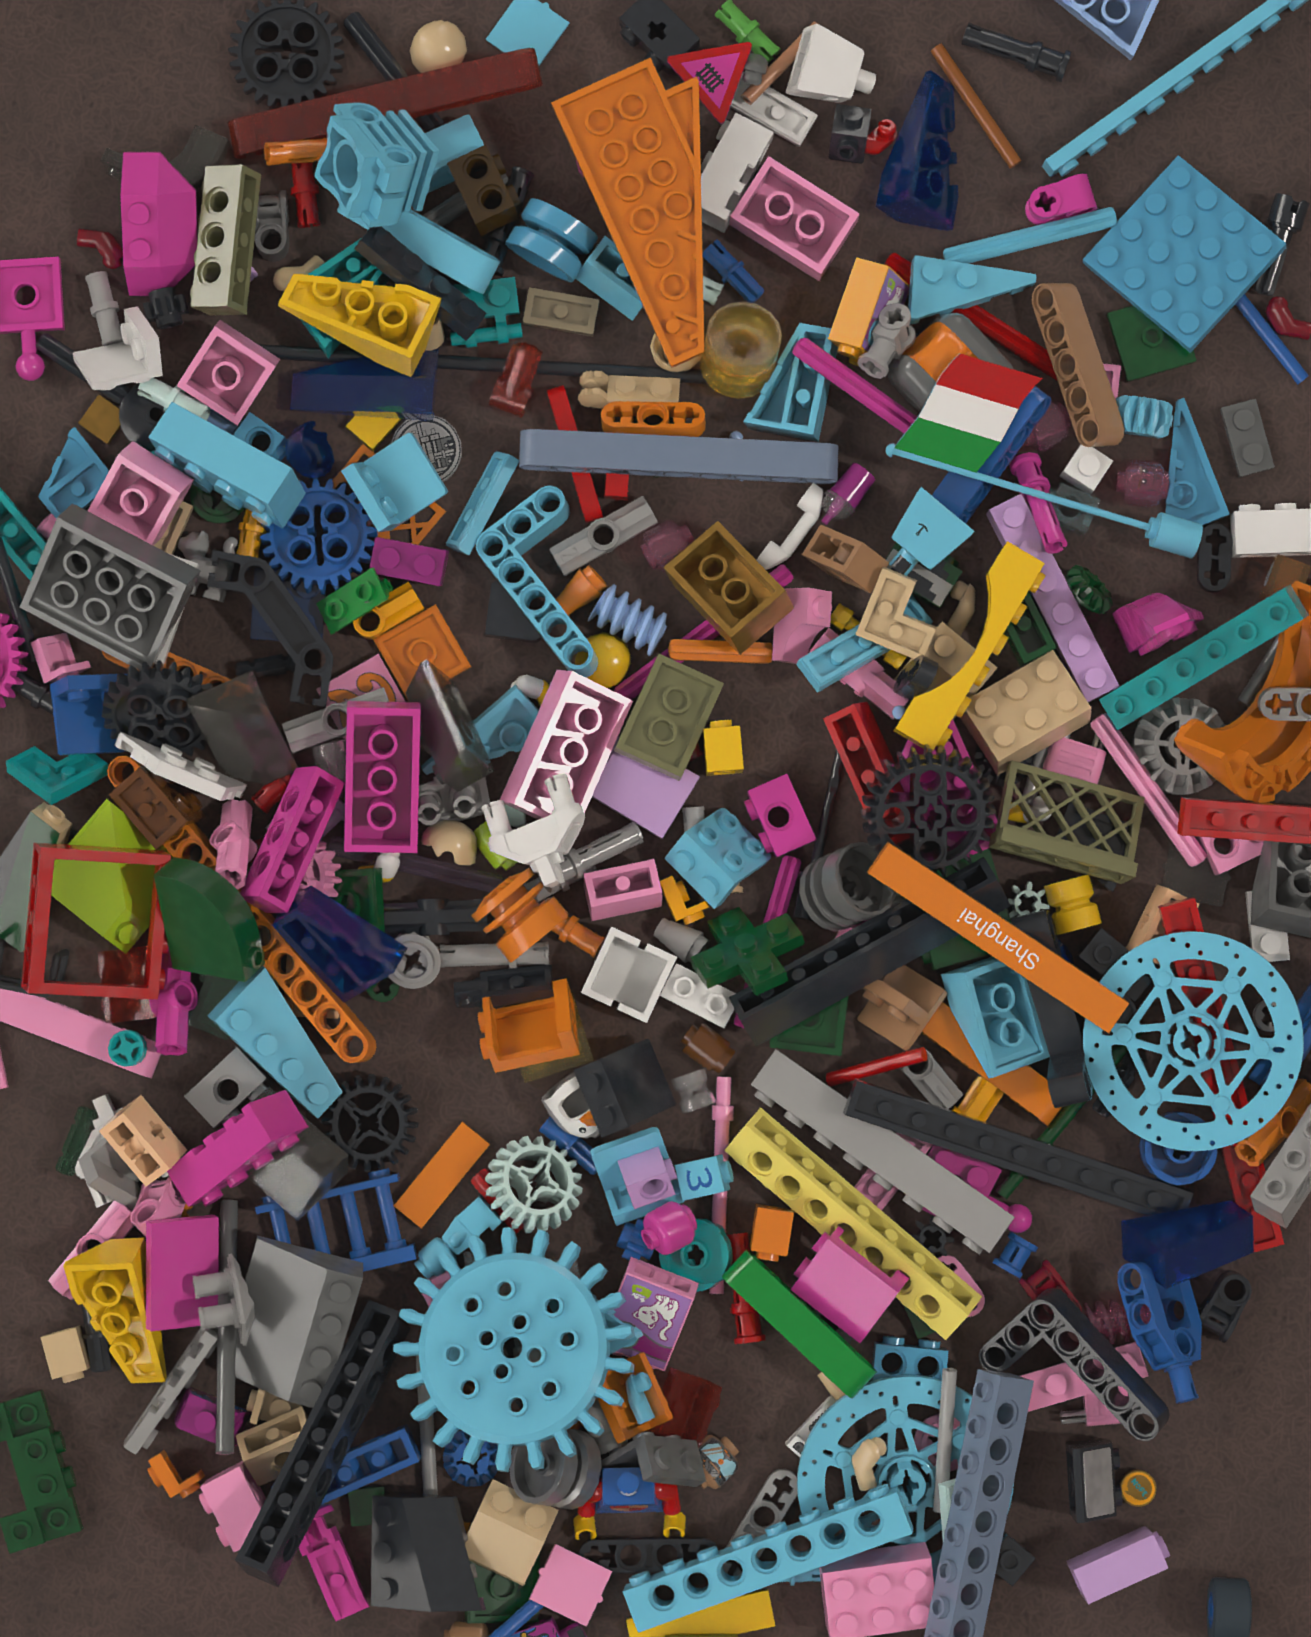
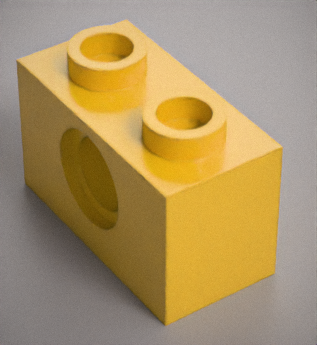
(722, 748)

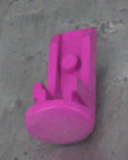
(333, 1567)

